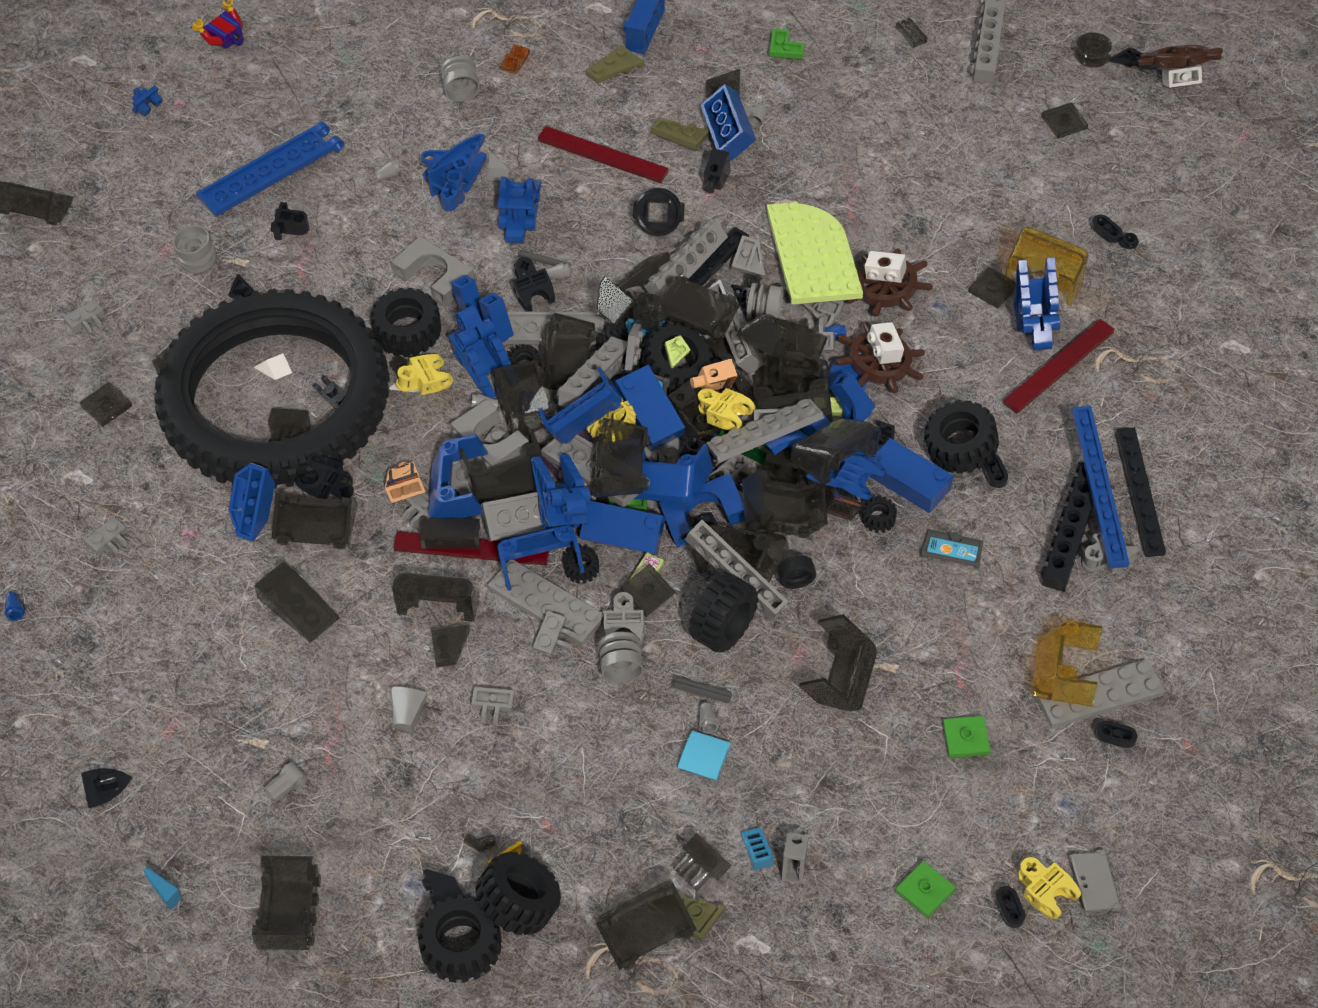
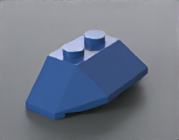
(251, 500)

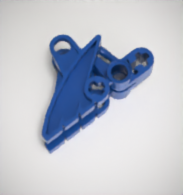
(452, 169)
(513, 202)
(1037, 304)
(478, 348)
(854, 474)
(561, 502)

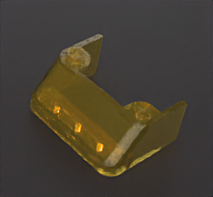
(1037, 246)
(1059, 681)

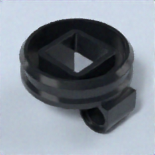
(675, 214)

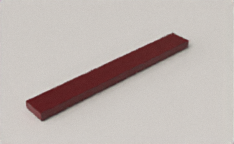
(603, 154)
(1058, 366)
(488, 550)

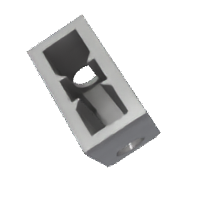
(795, 849)

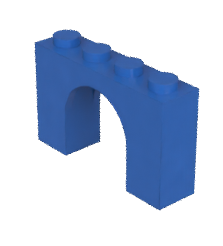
(487, 307)
(853, 399)
(719, 491)

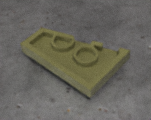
(615, 62)
(685, 135)
(703, 915)

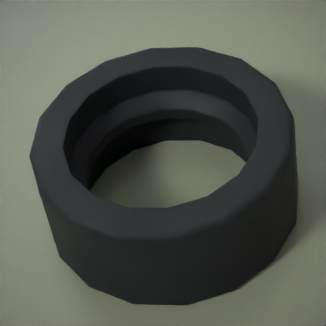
(794, 564)

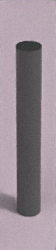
(539, 258)

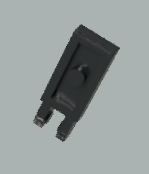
(332, 393)

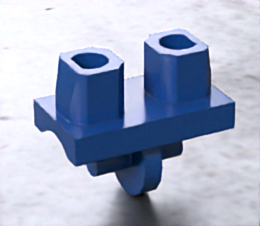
(143, 98)

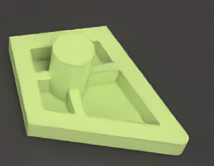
(676, 350)

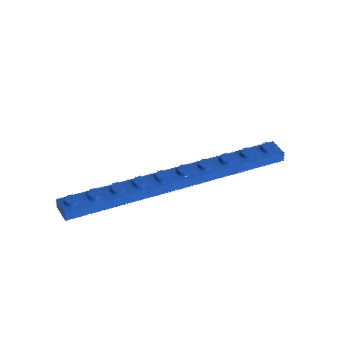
(1100, 487)

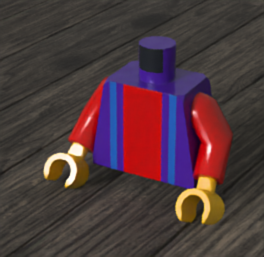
(222, 30)

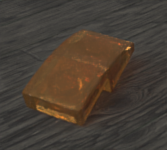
(516, 59)

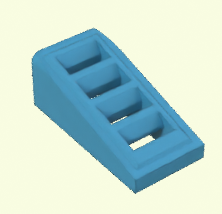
(761, 862)
(166, 891)

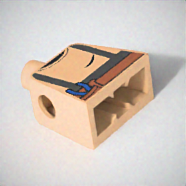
(715, 376)
(403, 482)

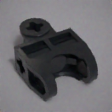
(531, 283)
(327, 478)

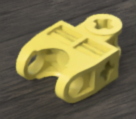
(423, 375)
(724, 407)
(1045, 884)

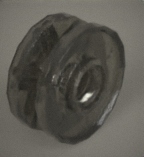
(1093, 49)

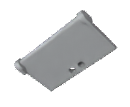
(1098, 888)

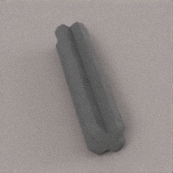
(702, 689)

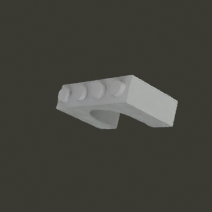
(423, 254)
(478, 422)

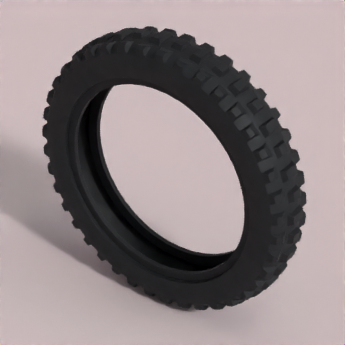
(260, 317)

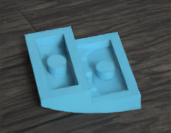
(704, 755)

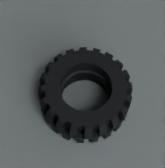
(400, 305)
(697, 357)
(966, 455)
(723, 612)
(506, 907)
(458, 964)

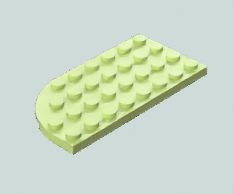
(813, 254)

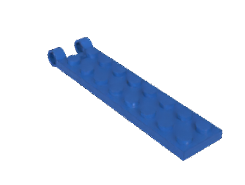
(268, 169)

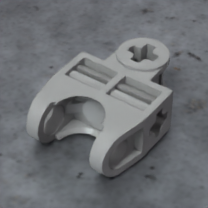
(1095, 555)
(624, 617)

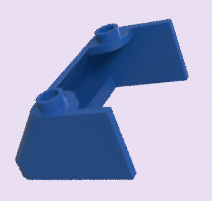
(583, 411)
(676, 481)
(443, 498)
(538, 543)

